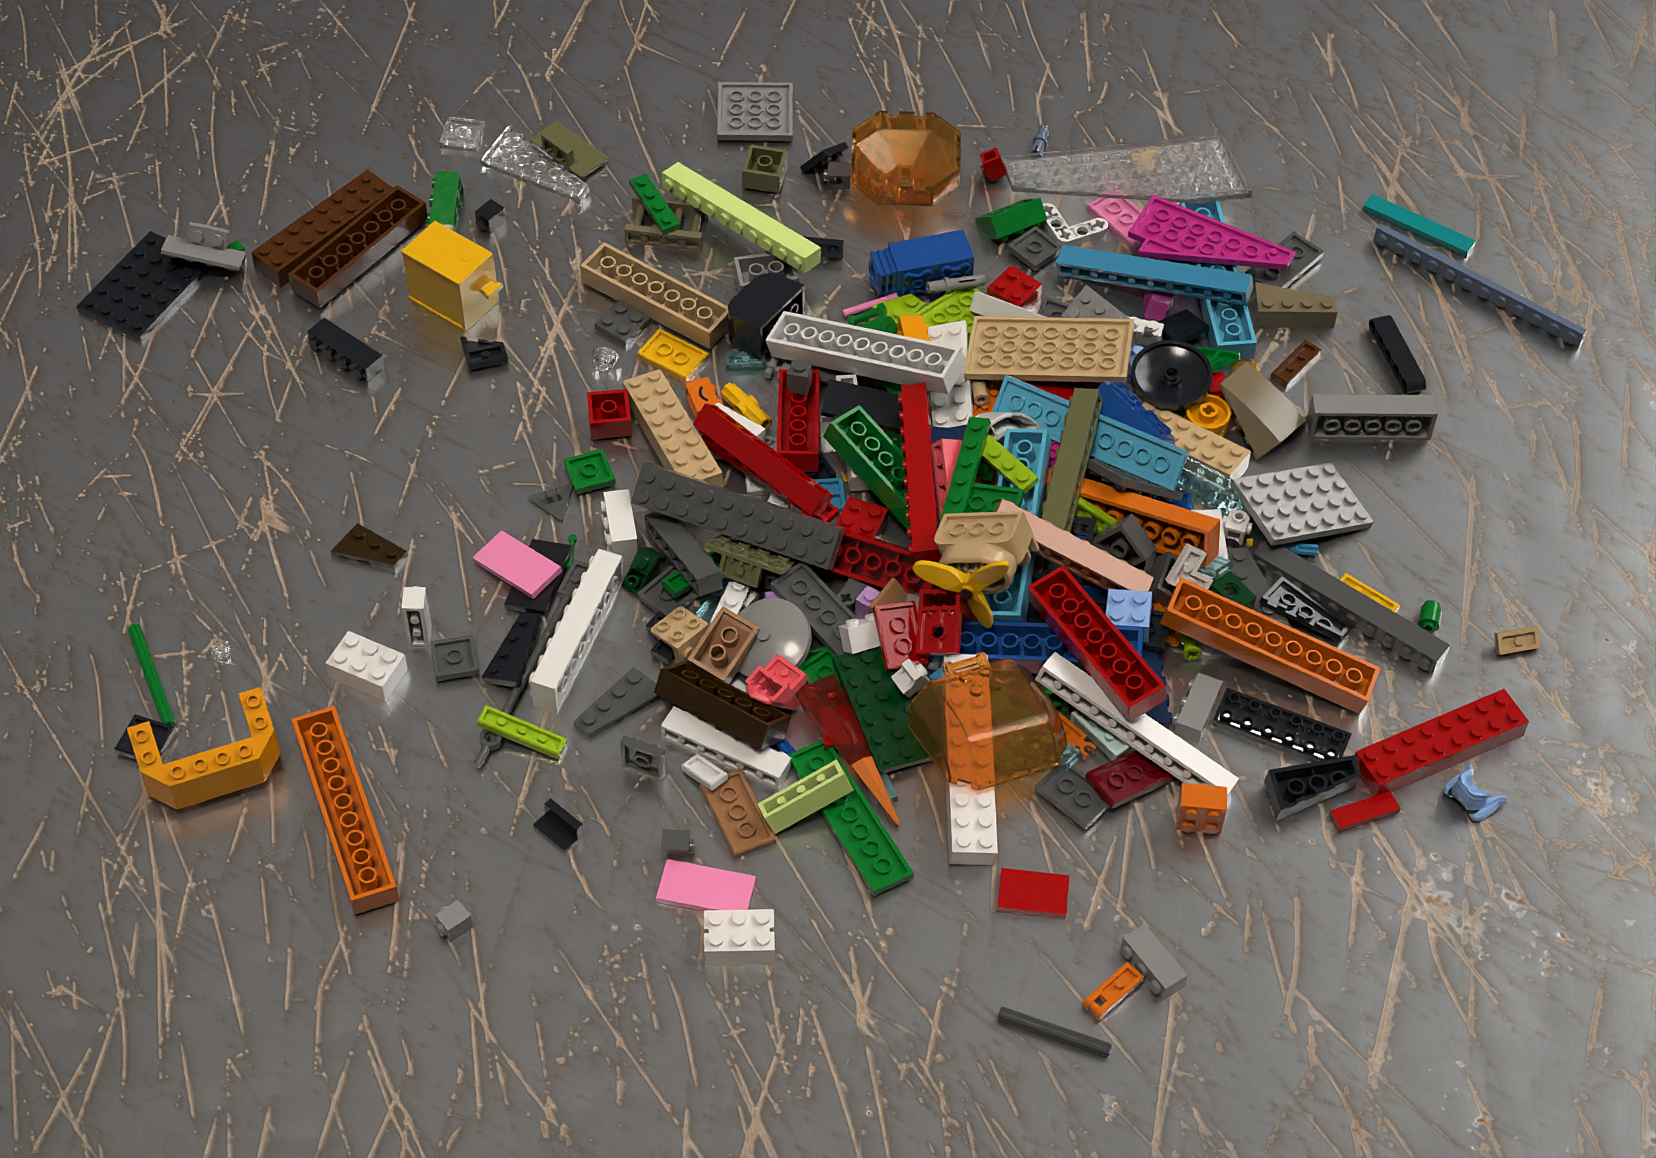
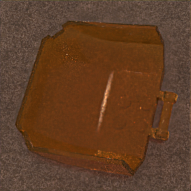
(987, 723)

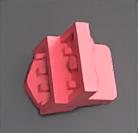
(776, 683)

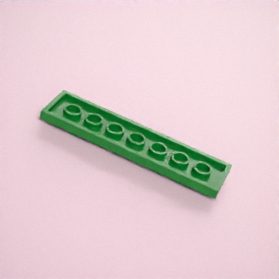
(856, 825)

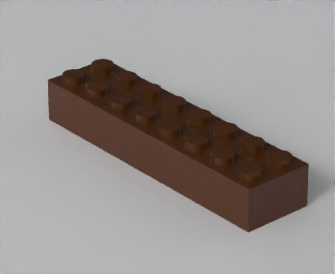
(316, 227)
(358, 246)

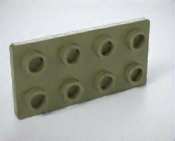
(569, 149)
(746, 563)

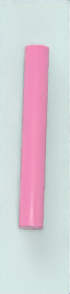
(867, 305)

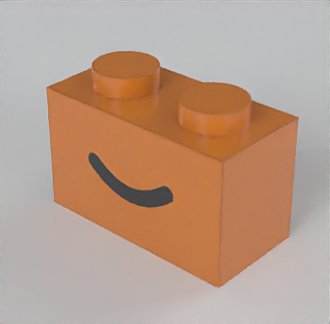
(700, 392)

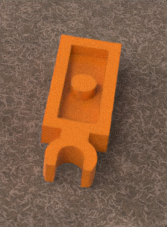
(1076, 737)

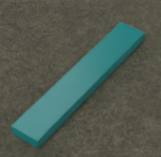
(1419, 225)

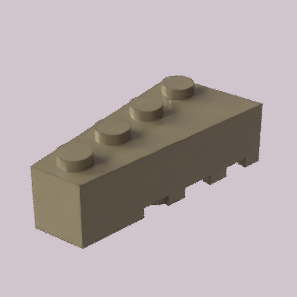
(1292, 308)

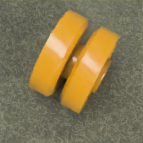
(1210, 414)

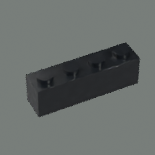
(345, 350)

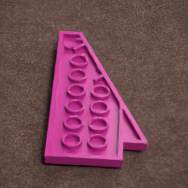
(1186, 235)

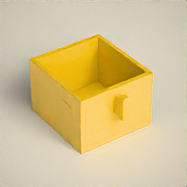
(450, 276)

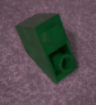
(643, 569)

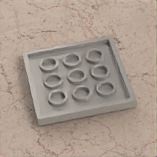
(755, 111)

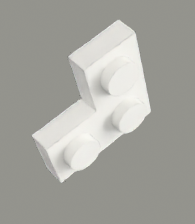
(1187, 566)

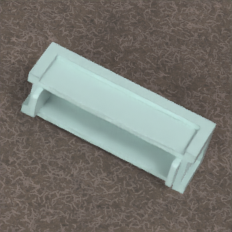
(1104, 739)

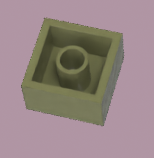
(764, 168)

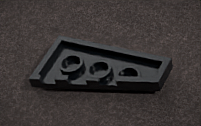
(1301, 607)

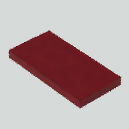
(1127, 778)

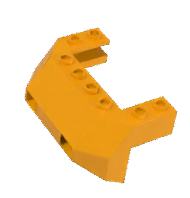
(212, 771)

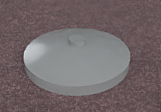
(782, 632)

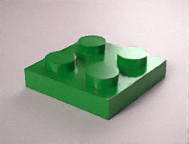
(589, 471)

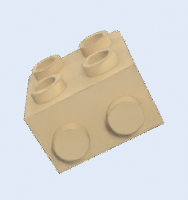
(680, 631)

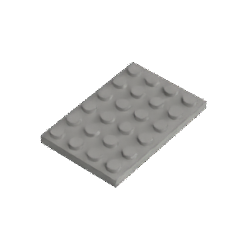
(1301, 503)

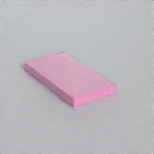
(1119, 215)
(517, 564)
(704, 887)

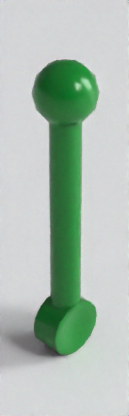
(572, 539)

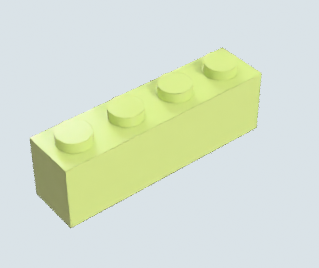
(805, 796)

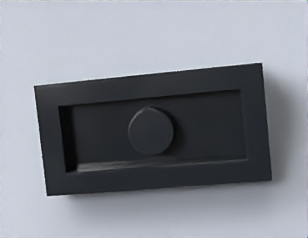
(559, 826)

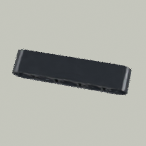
(1397, 354)

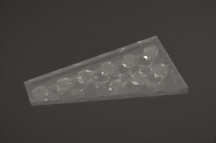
(529, 163)

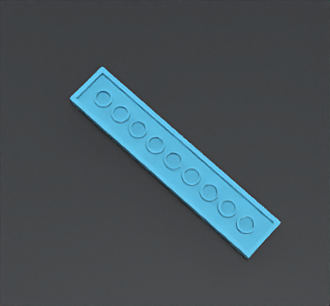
(1112, 442)

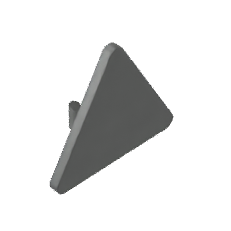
(553, 501)

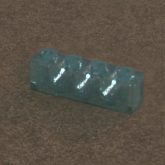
(1209, 486)

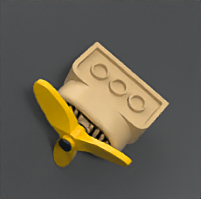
(979, 556)

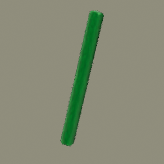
(151, 675)

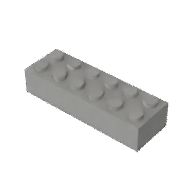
(1371, 417)

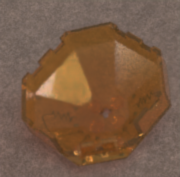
(905, 148)

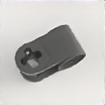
(850, 592)

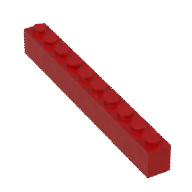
(920, 472)

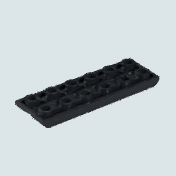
(1279, 728)

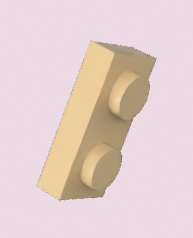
(1517, 640)

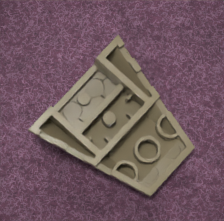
(1260, 409)

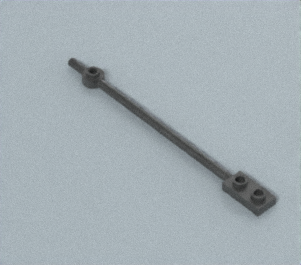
(565, 591)

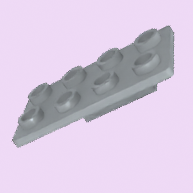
(204, 245)

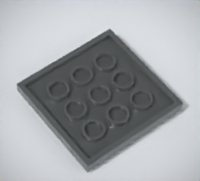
(1128, 480)

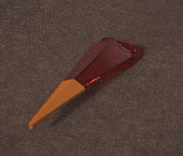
(832, 713)

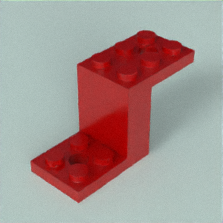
(944, 610)

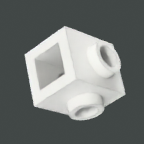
(1237, 525)

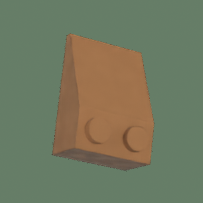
(724, 645)

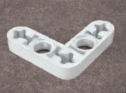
(1094, 228)

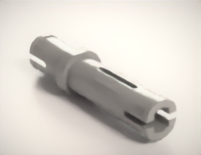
(955, 283)

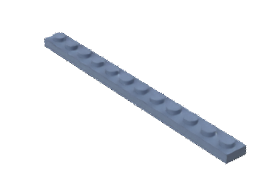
(1480, 285)

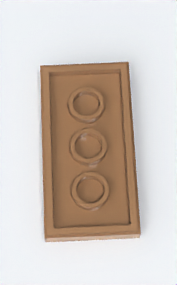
(739, 815)

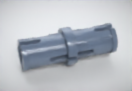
(1040, 140)

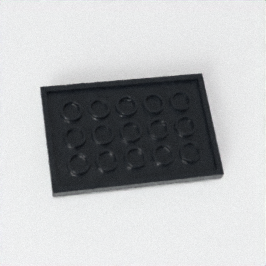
(142, 288)

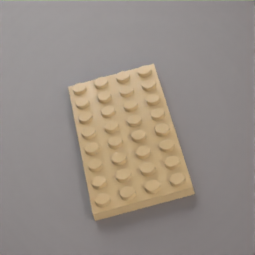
(1049, 349)

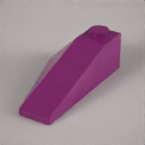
(1158, 303)

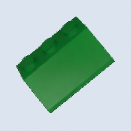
(1012, 219)

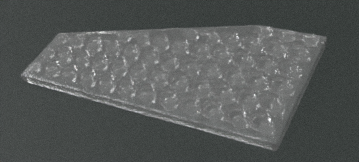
(1173, 169)

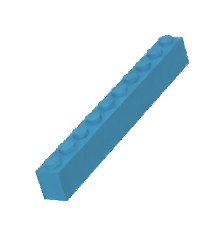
(1155, 275)

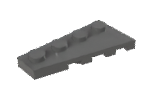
(618, 702)

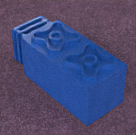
(913, 262)
(1127, 408)

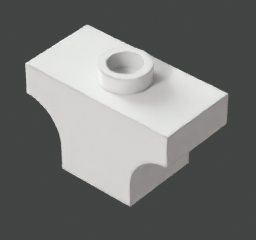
(911, 677)

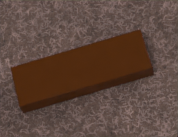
(1295, 363)

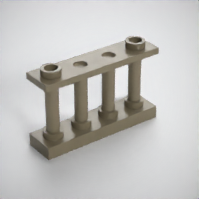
(678, 239)

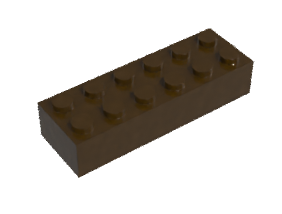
(722, 705)

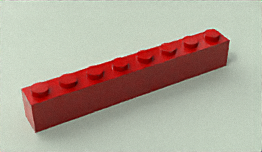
(763, 460)

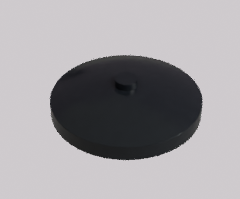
(1171, 375)

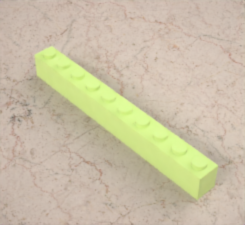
(741, 217)

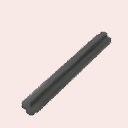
(1054, 1031)

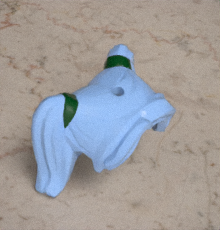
(1477, 802)

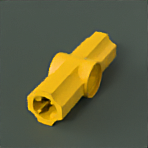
(745, 405)

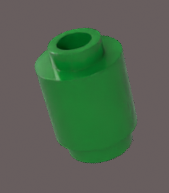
(1430, 616)

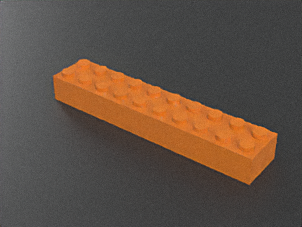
(1164, 523)
(1270, 645)
(345, 810)

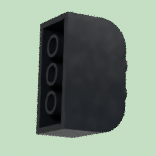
(759, 307)

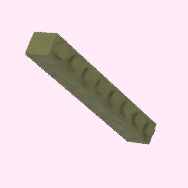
(1072, 458)

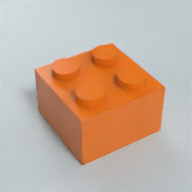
(1201, 808)

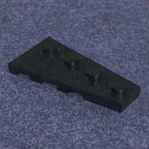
(511, 656)

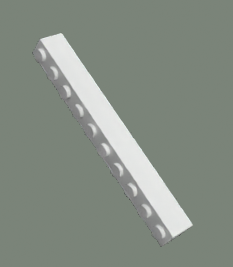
(1141, 733)

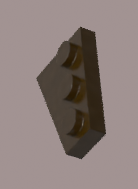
(370, 547)

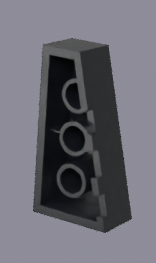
(1309, 783)

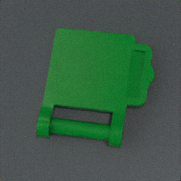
(882, 323)

